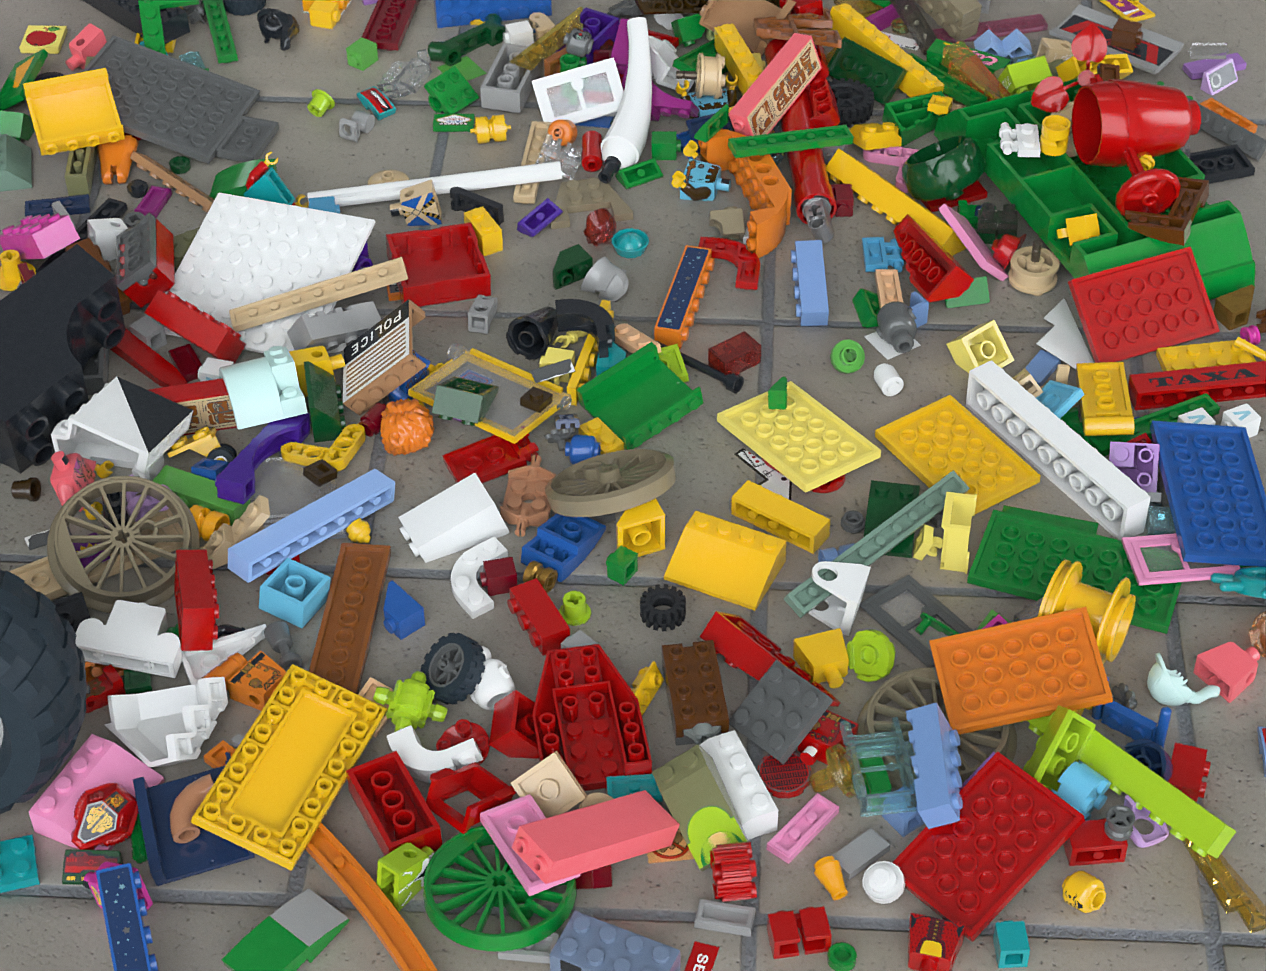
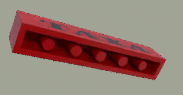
(1219, 382)

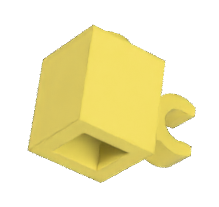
(556, 355)

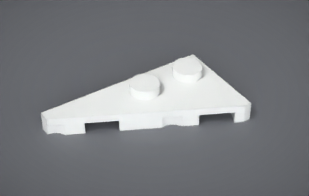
(201, 662)

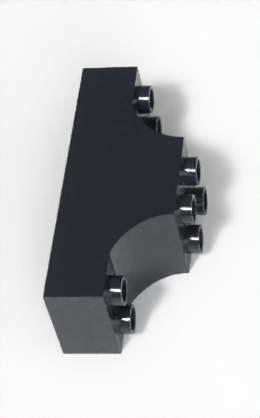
(45, 341)

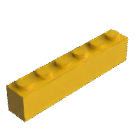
(737, 56)

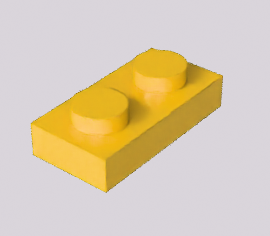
(608, 439)

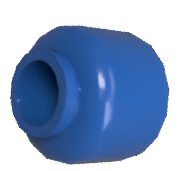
(582, 448)

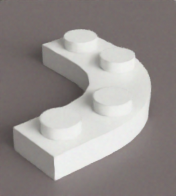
(466, 572)

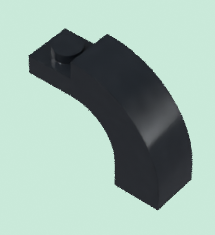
(586, 317)

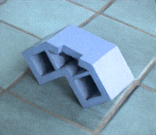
(1011, 46)

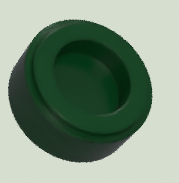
(179, 165)

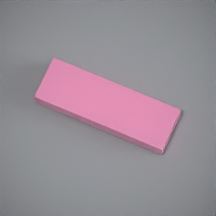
(802, 828)

